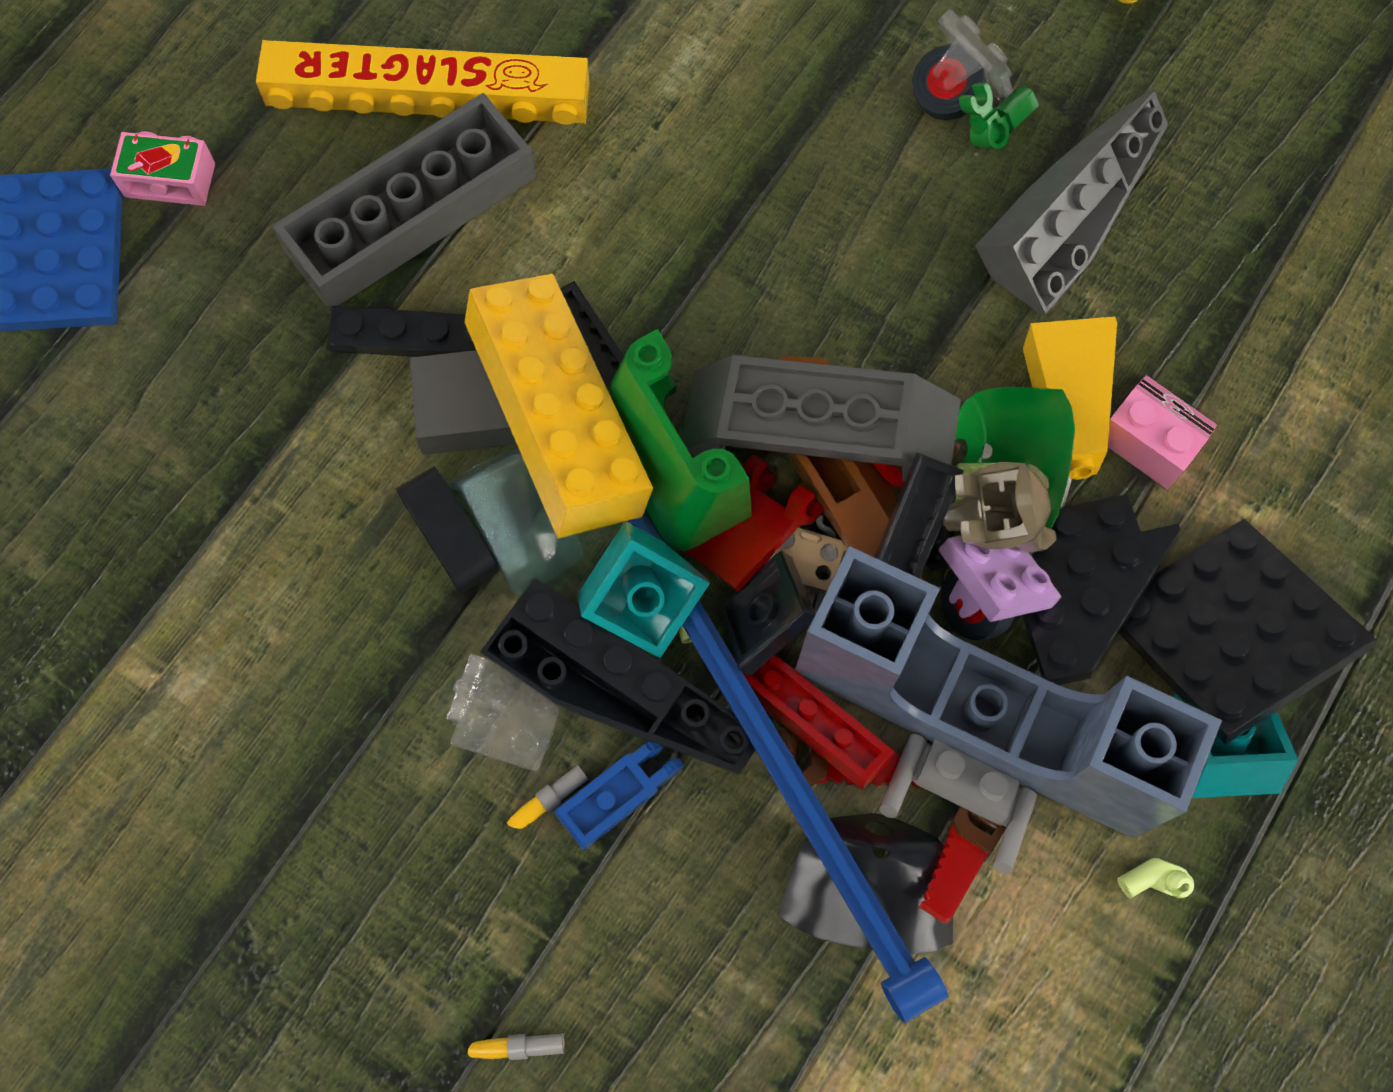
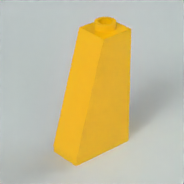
(1081, 362)

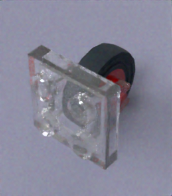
(955, 67)

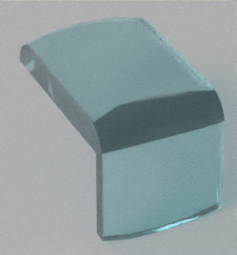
(515, 521)

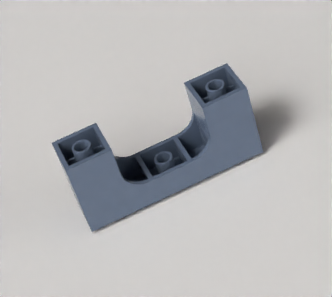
(1109, 755)

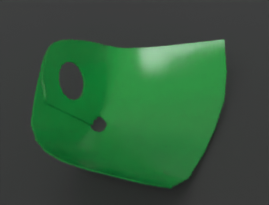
(1022, 427)

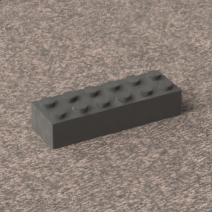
(406, 201)

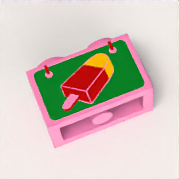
(163, 168)

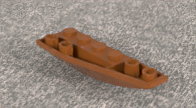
(850, 492)

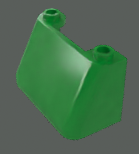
(689, 495)

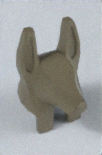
(1002, 508)

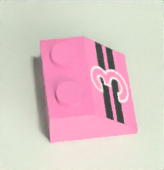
(1158, 432)

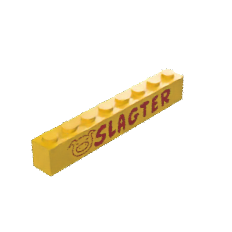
(421, 81)

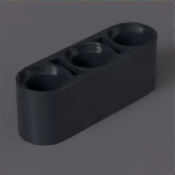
(447, 530)

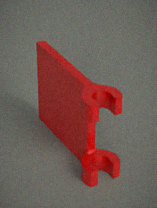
(748, 545)

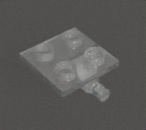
(501, 716)

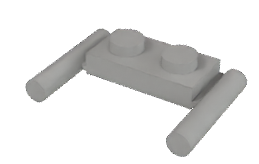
(967, 785)

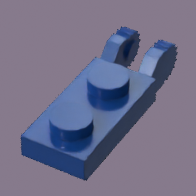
(614, 795)

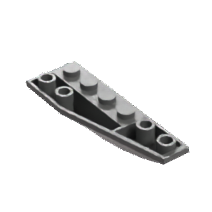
(1070, 209)

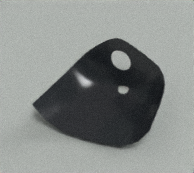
(898, 881)

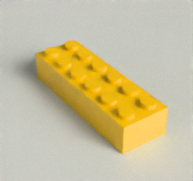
(557, 405)

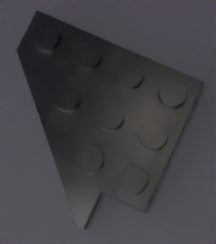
(1101, 573)

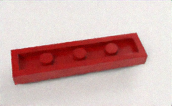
(819, 722)

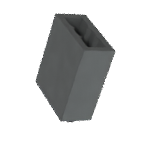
(456, 404)

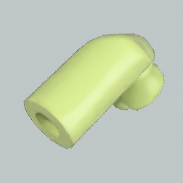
(1157, 875)

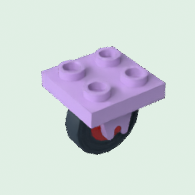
(991, 588)

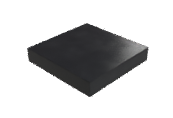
(766, 613)

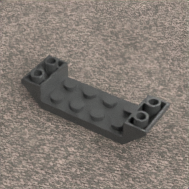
(819, 411)

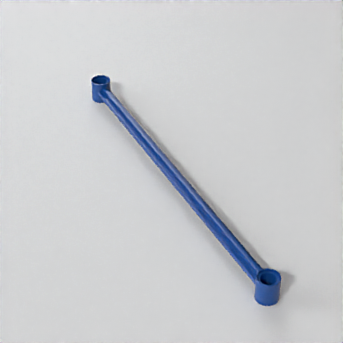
(911, 984)

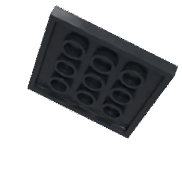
(1241, 630)

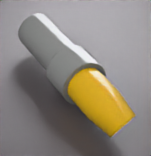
(548, 798)
(518, 1047)

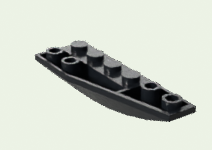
(612, 680)

